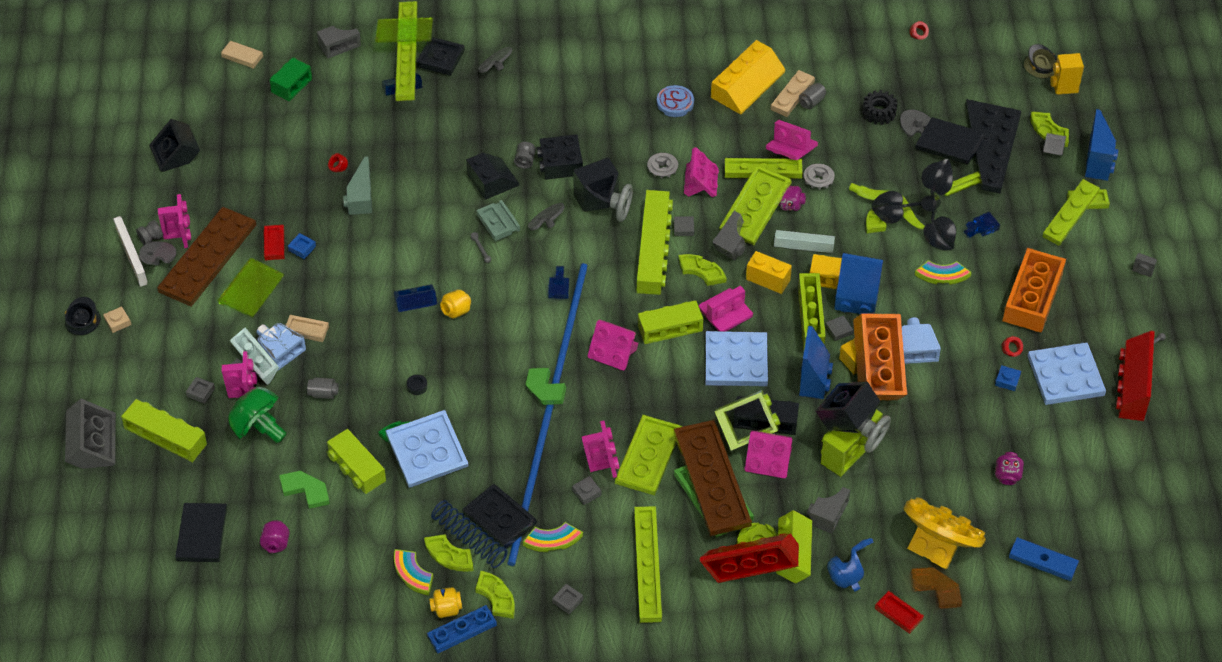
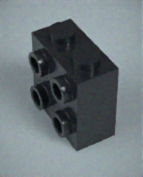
(559, 156)

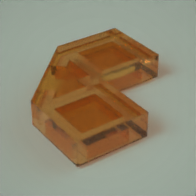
(932, 579)

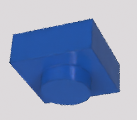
(301, 246)
(1008, 378)

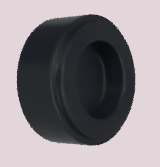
(417, 384)

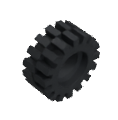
(879, 99)

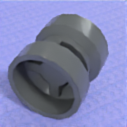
(524, 155)
(149, 233)

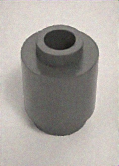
(812, 95)
(322, 388)

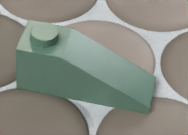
(359, 190)

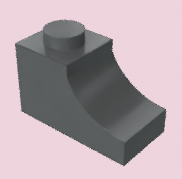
(337, 41)
(729, 239)
(828, 511)

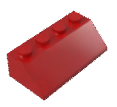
(1135, 376)
(752, 558)

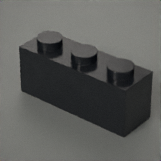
(752, 416)

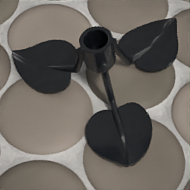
(938, 178)

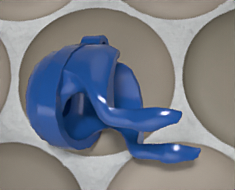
(848, 573)

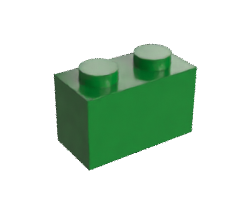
(290, 79)

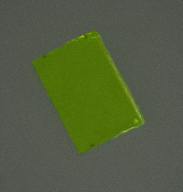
(404, 30)
(251, 287)

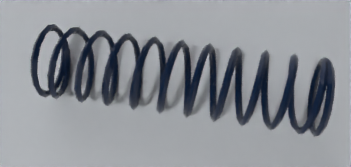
(460, 529)

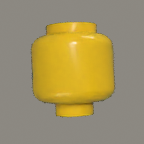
(455, 303)
(446, 602)

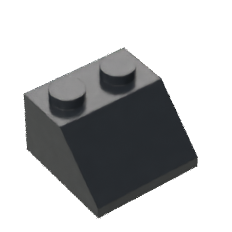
(174, 146)
(490, 175)

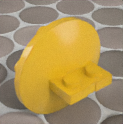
(937, 534)

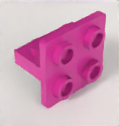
(791, 140)
(700, 175)
(175, 221)
(726, 309)
(612, 344)
(239, 377)
(601, 451)
(768, 454)

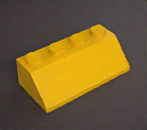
(747, 77)

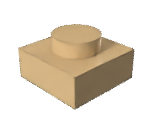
(117, 319)

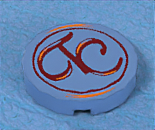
(675, 101)

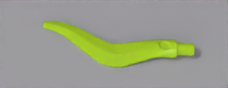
(873, 194)

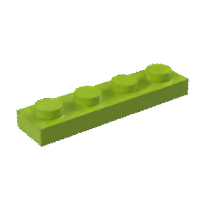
(744, 167)
(1071, 212)

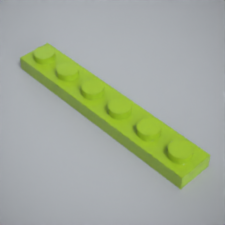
(648, 564)

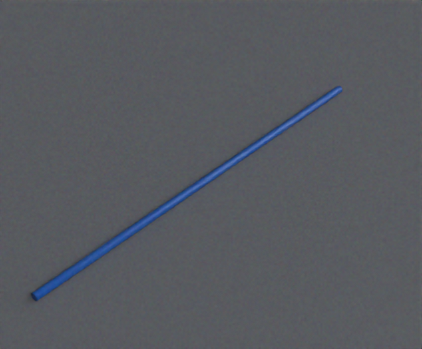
(549, 408)

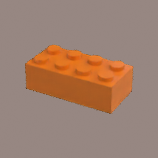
(1034, 290)
(881, 354)

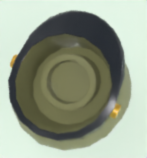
(1040, 61)

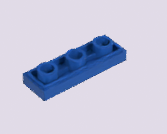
(1043, 559)
(452, 633)

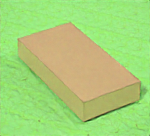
(242, 54)
(308, 328)

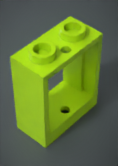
(727, 427)

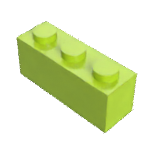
(670, 322)
(356, 461)
(801, 530)

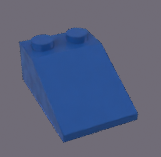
(1101, 150)
(858, 284)
(815, 367)

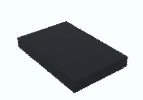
(950, 140)
(499, 516)
(201, 532)

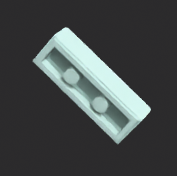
(804, 241)
(263, 363)

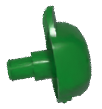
(252, 410)

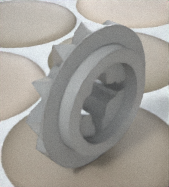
(662, 159)
(821, 171)

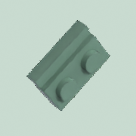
(498, 220)

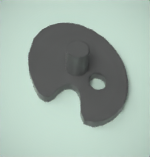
(496, 60)
(913, 122)
(546, 216)
(158, 251)

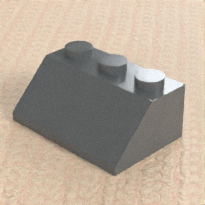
(90, 435)

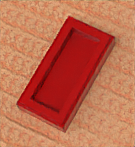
(274, 242)
(899, 612)

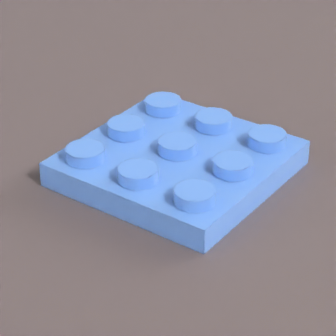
(736, 358)
(1066, 373)
(426, 448)

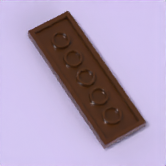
(206, 256)
(712, 478)

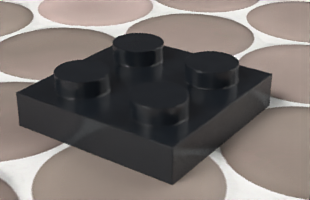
(440, 56)

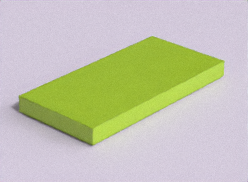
(758, 202)
(647, 455)

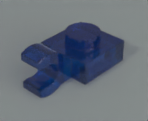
(983, 224)
(559, 285)

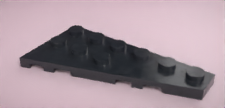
(996, 147)

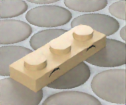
(790, 94)

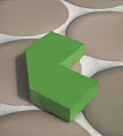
(546, 393)
(301, 482)

